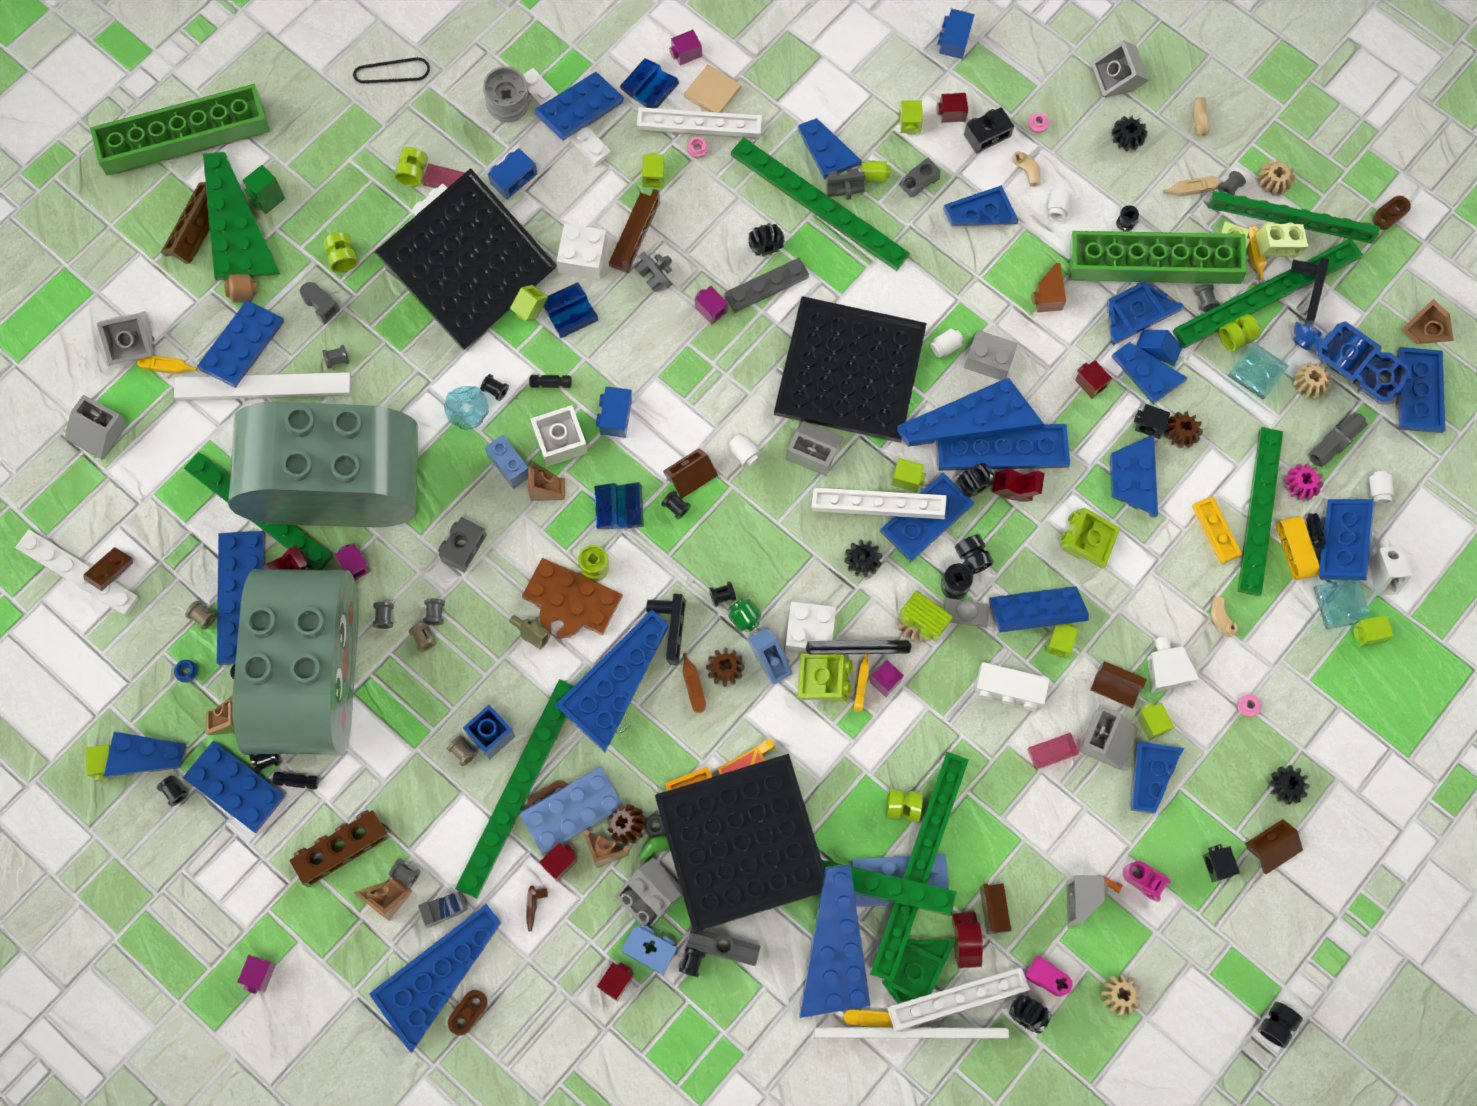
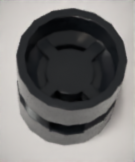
(973, 553)
(956, 581)
(1280, 1024)

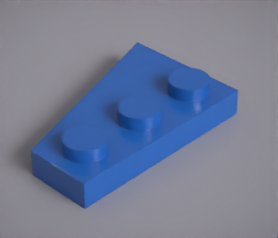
(827, 149)
(983, 208)
(1147, 372)
(140, 754)
(1151, 774)

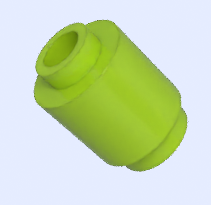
(876, 170)

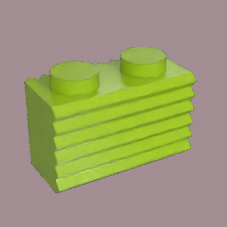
(925, 616)

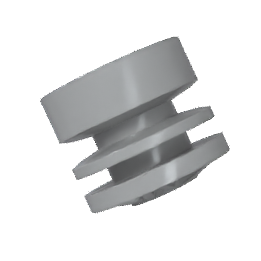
(509, 85)

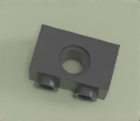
(461, 557)

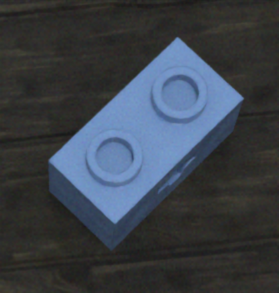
(507, 461)
(657, 961)

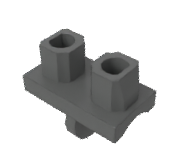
(845, 184)
(648, 264)

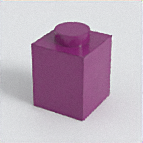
(685, 47)
(711, 304)
(352, 560)
(886, 678)
(256, 974)

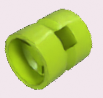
(410, 166)
(340, 252)
(1241, 331)
(593, 563)
(895, 805)

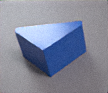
(1160, 345)

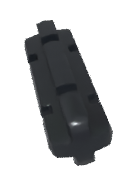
(550, 381)
(1316, 531)
(295, 780)

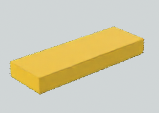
(1216, 530)

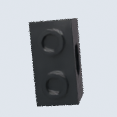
(981, 138)

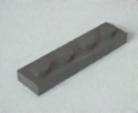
(766, 285)

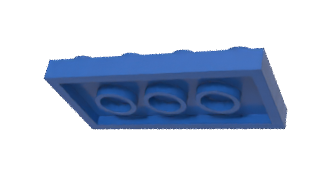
(579, 105)
(240, 344)
(1422, 401)
(914, 534)
(1347, 539)
(1038, 609)
(234, 787)

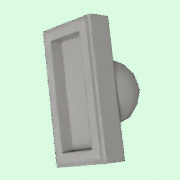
(968, 612)

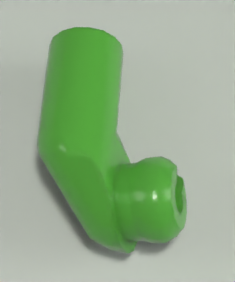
(654, 845)

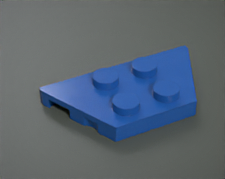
(1138, 310)
(1135, 476)

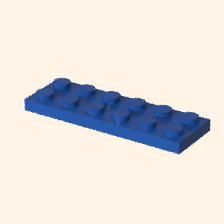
(1008, 450)
(236, 558)

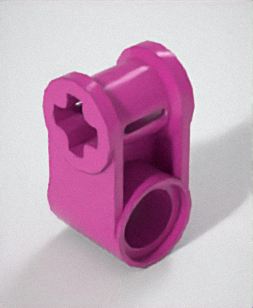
(1150, 882)
(1045, 974)

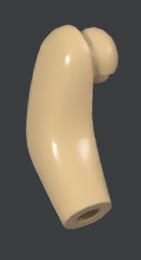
(1200, 117)
(1029, 165)
(1221, 619)

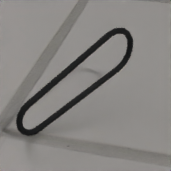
(392, 62)

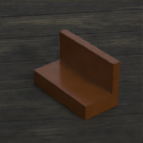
(691, 472)
(1117, 684)
(1275, 845)
(995, 908)

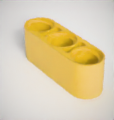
(1298, 548)

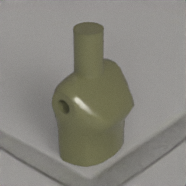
(531, 631)

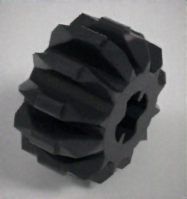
(1129, 133)
(766, 239)
(975, 479)
(857, 563)
(1294, 778)
(1030, 1014)

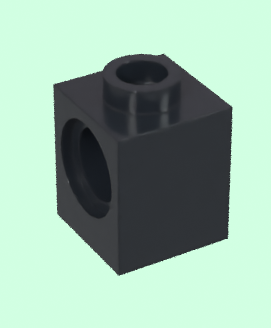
(1151, 421)
(1220, 863)

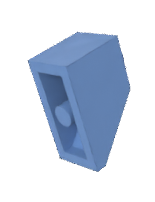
(770, 655)

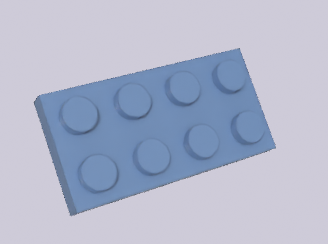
(571, 809)
(896, 867)

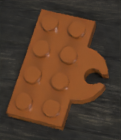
(570, 599)

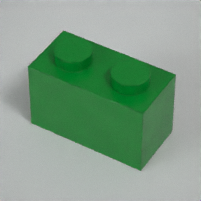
(263, 190)

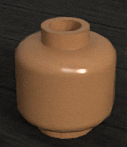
(240, 288)

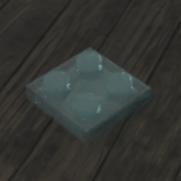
(1258, 370)
(1341, 603)

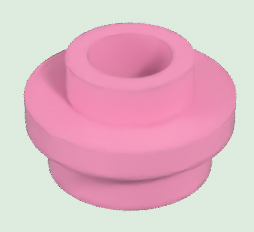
(1038, 127)
(697, 142)
(1244, 710)

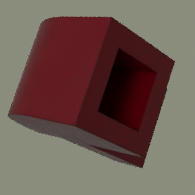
(1018, 486)
(291, 560)
(967, 940)

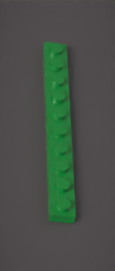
(820, 204)
(1262, 295)
(514, 795)
(920, 864)

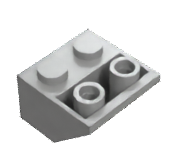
(94, 427)
(813, 448)
(1108, 737)
(650, 893)

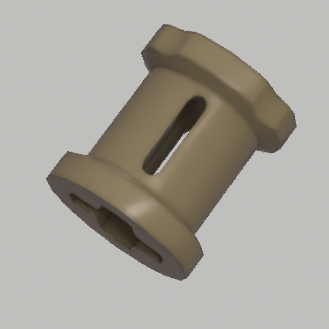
(200, 615)
(422, 637)
(462, 750)

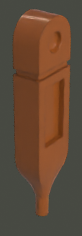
(693, 686)

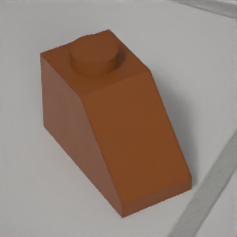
(1050, 291)

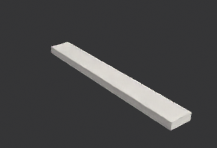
(264, 386)
(910, 1033)

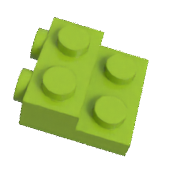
(1089, 537)
(824, 677)

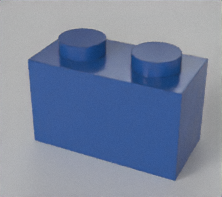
(956, 33)
(512, 173)
(615, 412)

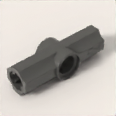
(1337, 439)
(740, 950)

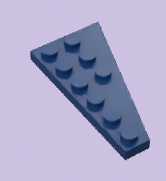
(973, 416)
(608, 688)
(836, 959)
(424, 986)

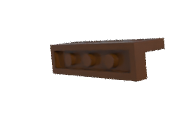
(190, 227)
(635, 231)

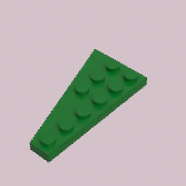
(234, 232)

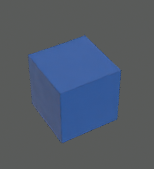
(489, 731)

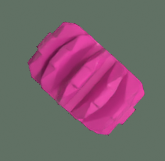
(1303, 490)

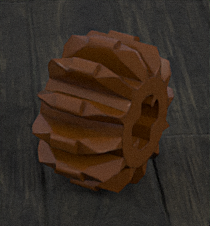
(1191, 427)
(728, 674)
(627, 824)

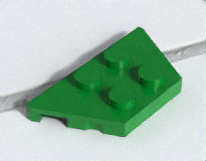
(919, 969)

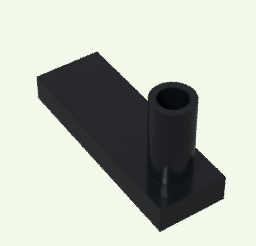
(1319, 271)
(677, 611)

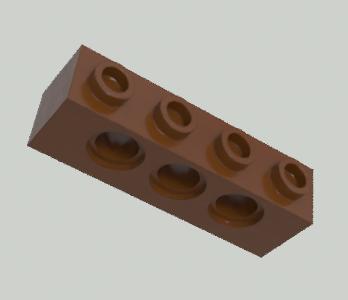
(303, 859)

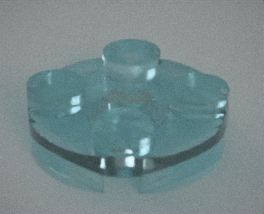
(476, 413)

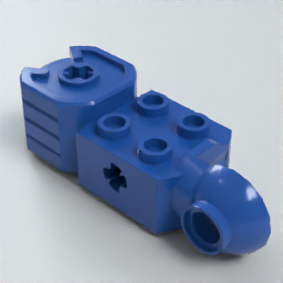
(1356, 359)

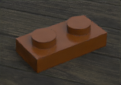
(108, 568)

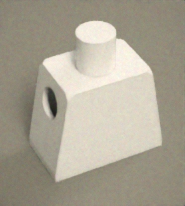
(1389, 569)
(1170, 667)

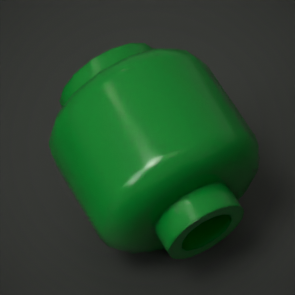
(744, 615)

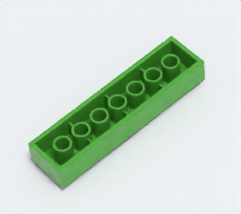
(179, 129)
(1157, 257)

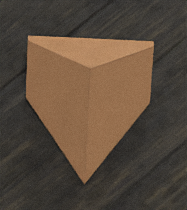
(1430, 325)
(544, 484)
(220, 719)
(604, 850)
(385, 897)

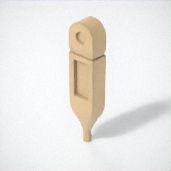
(1194, 186)

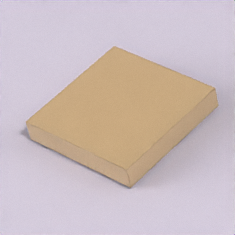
(712, 90)

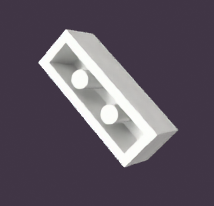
(1011, 686)

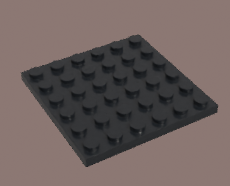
(465, 258)
(850, 369)
(741, 843)

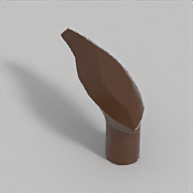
(531, 904)

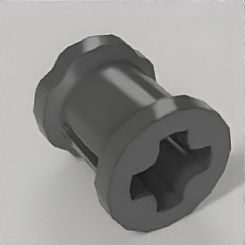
(1232, 183)
(1207, 297)
(331, 359)
(434, 611)
(383, 615)
(404, 873)

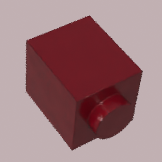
(952, 107)
(1093, 378)
(559, 861)
(615, 980)

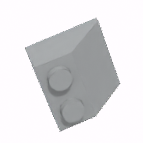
(1119, 70)
(126, 337)
(990, 355)
(1084, 897)

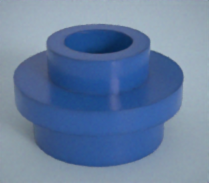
(181, 666)

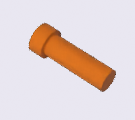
(1116, 887)

